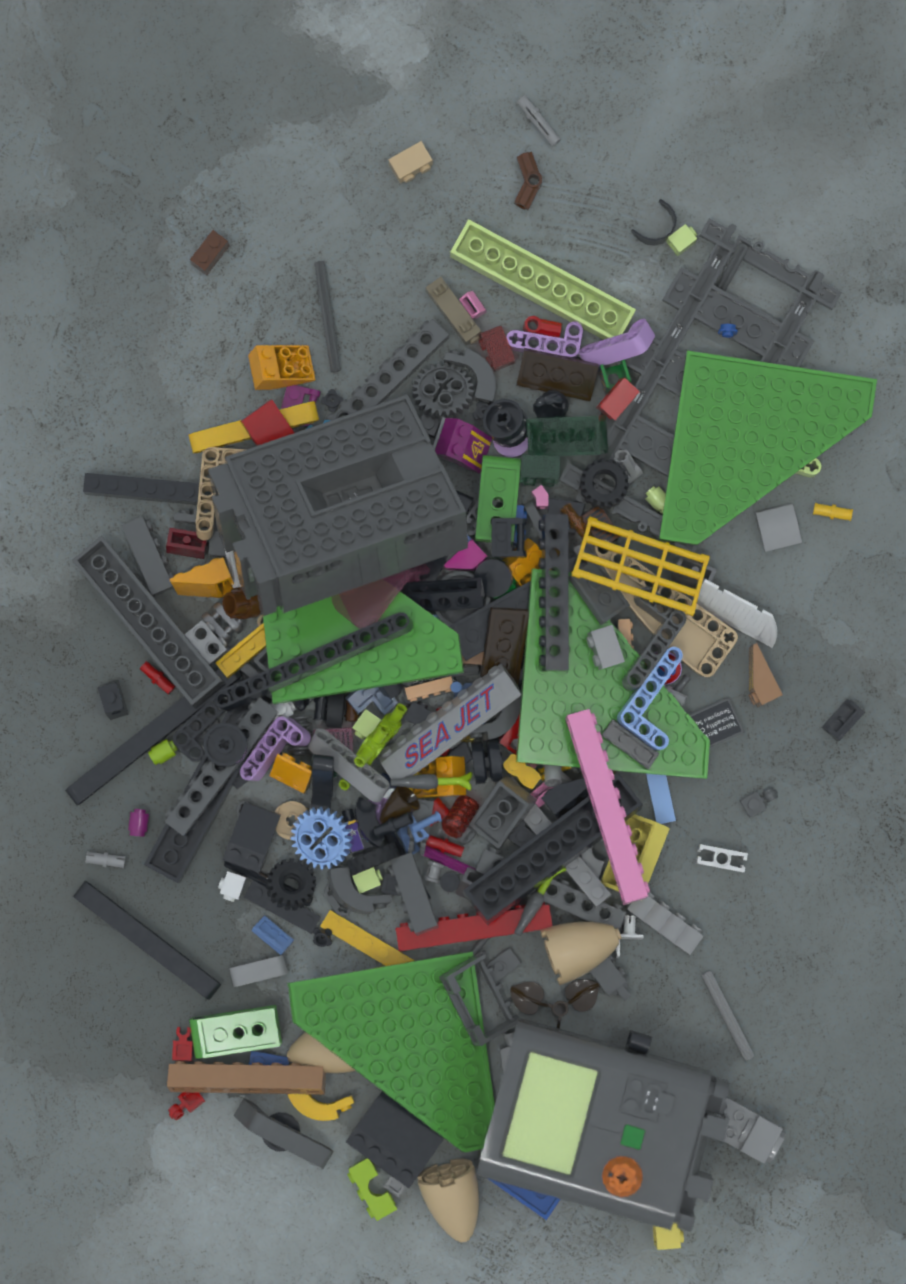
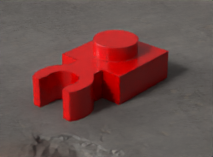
(183, 1048)

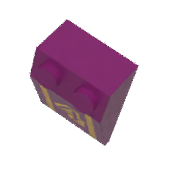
(463, 444)

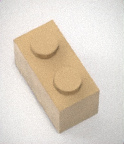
(411, 162)

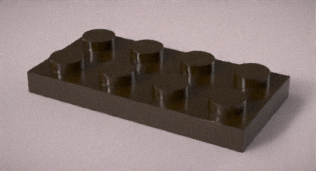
(559, 373)
(505, 640)

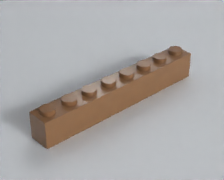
(246, 1078)

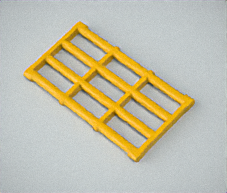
(620, 568)

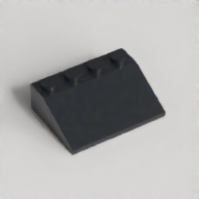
(394, 1139)

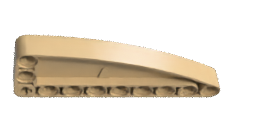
(694, 638)

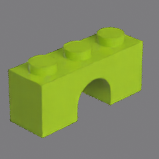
(379, 1204)

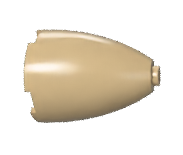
(578, 947)
(312, 1053)
(452, 1196)

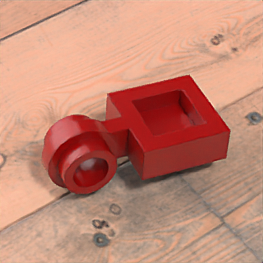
(189, 1101)

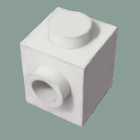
(284, 709)
(232, 886)

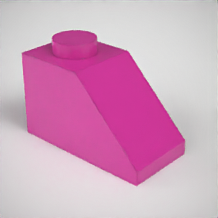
(466, 559)

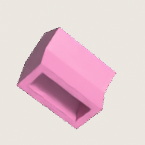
(476, 303)
(541, 497)
(539, 790)

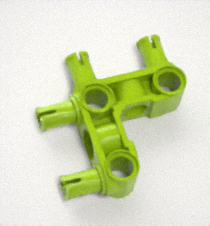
(377, 740)

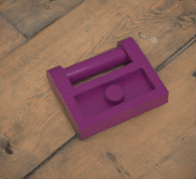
(295, 395)

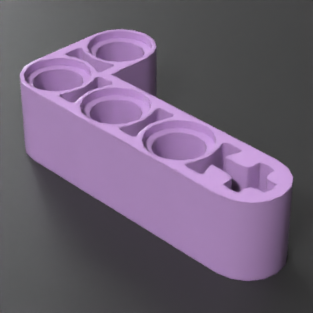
(543, 341)
(619, 347)
(250, 769)

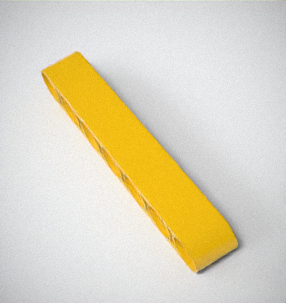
(235, 432)

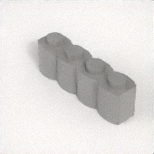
(667, 924)

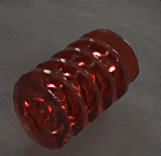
(460, 816)

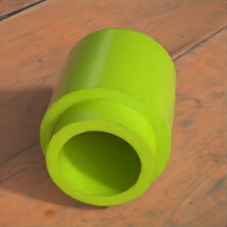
(163, 751)

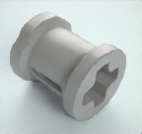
(433, 872)

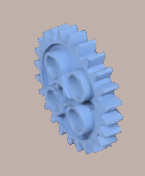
(333, 850)

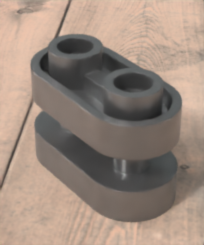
(234, 623)

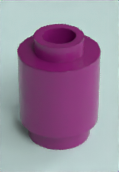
(138, 822)

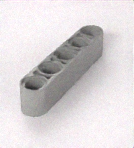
(362, 778)

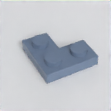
(362, 698)

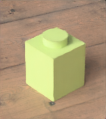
(682, 239)
(365, 724)
(367, 879)

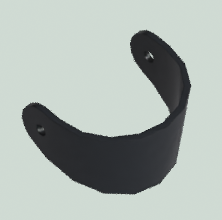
(650, 241)

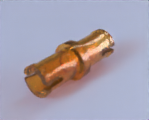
(575, 520)

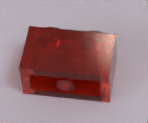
(497, 348)

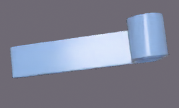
(647, 697)

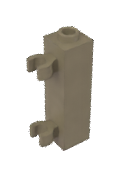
(453, 311)

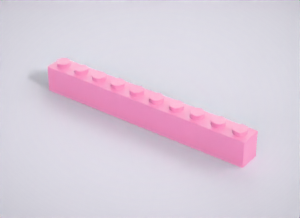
(606, 806)

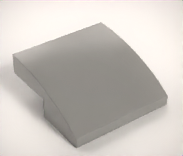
(778, 527)

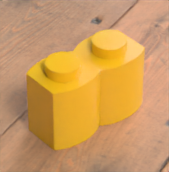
(526, 775)

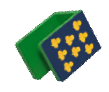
(620, 370)

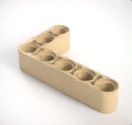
(205, 501)

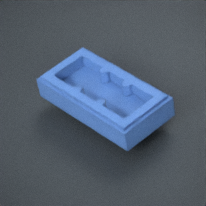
(272, 935)

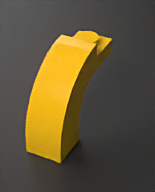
(317, 1110)

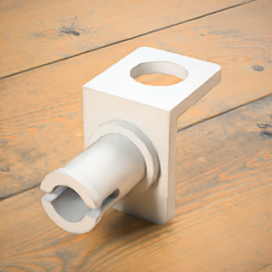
(629, 932)

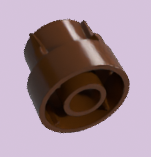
(239, 607)

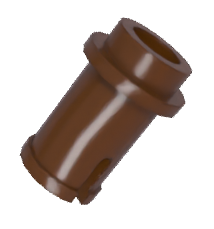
(351, 714)

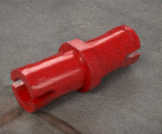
(157, 677)
(444, 846)

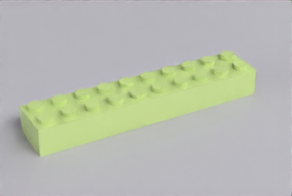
(541, 282)

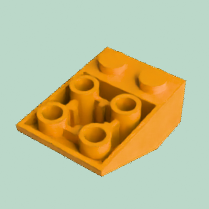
(280, 366)
(522, 567)
(205, 581)
(443, 767)
(290, 773)

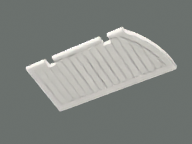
(738, 613)

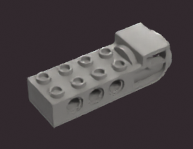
(751, 1132)

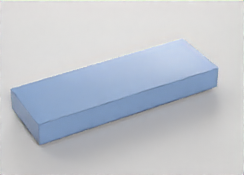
(660, 798)

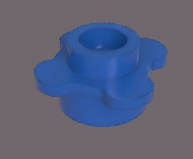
(727, 330)

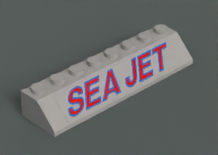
(450, 723)

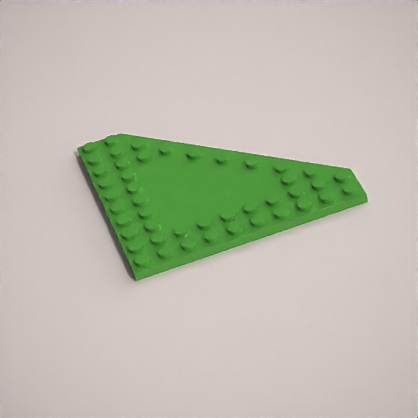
(747, 432)
(421, 654)
(555, 694)
(407, 1040)

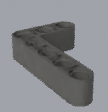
(656, 640)
(282, 1135)

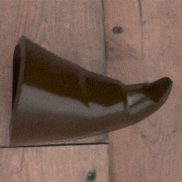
(399, 803)

